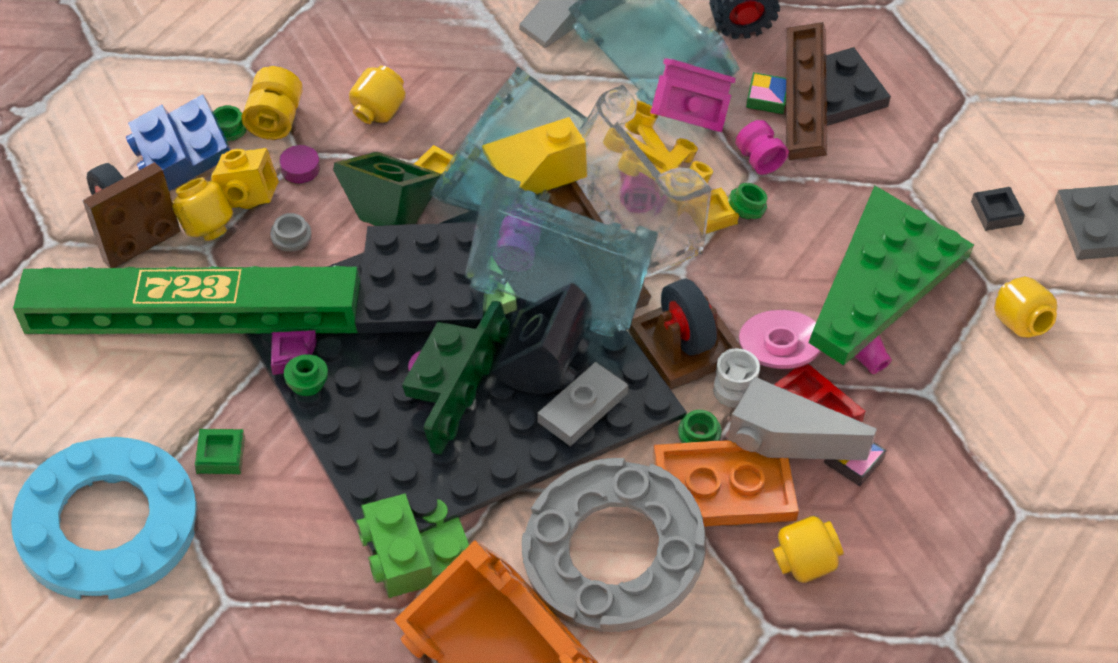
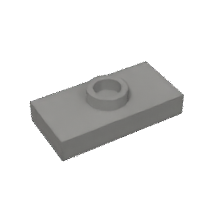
(582, 403)

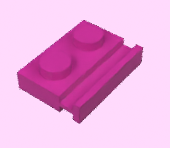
(692, 95)

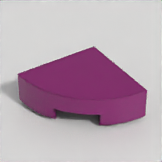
(288, 346)

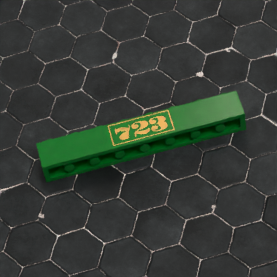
(187, 300)

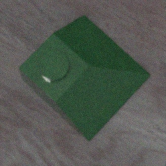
(385, 188)

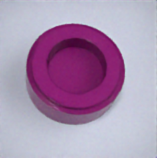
(299, 164)

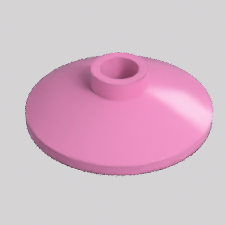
(779, 339)

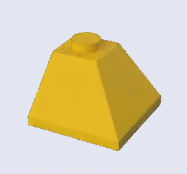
(541, 156)

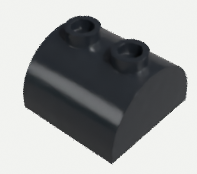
(545, 342)

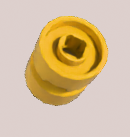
(272, 103)

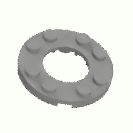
(594, 488)

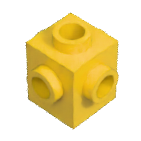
(246, 177)

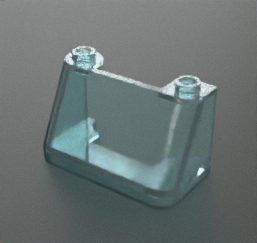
(644, 32)
(515, 108)
(539, 248)

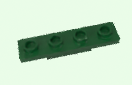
(452, 369)

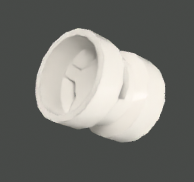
(734, 375)

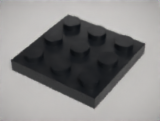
(417, 279)

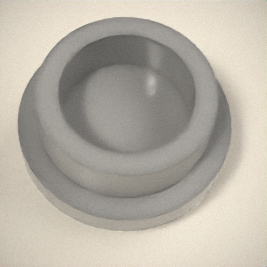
(290, 232)

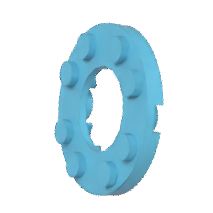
(114, 571)

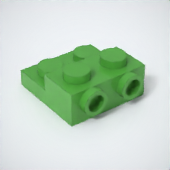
(403, 555)

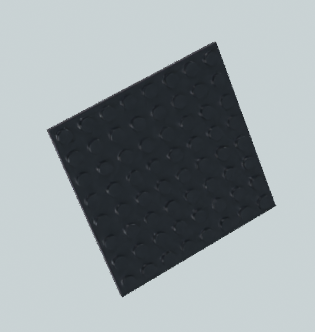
(375, 436)

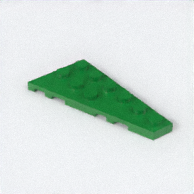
(885, 271)

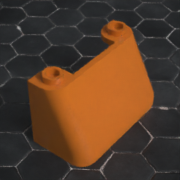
(486, 615)

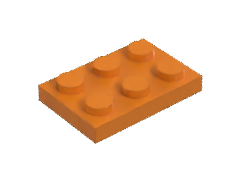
(731, 482)

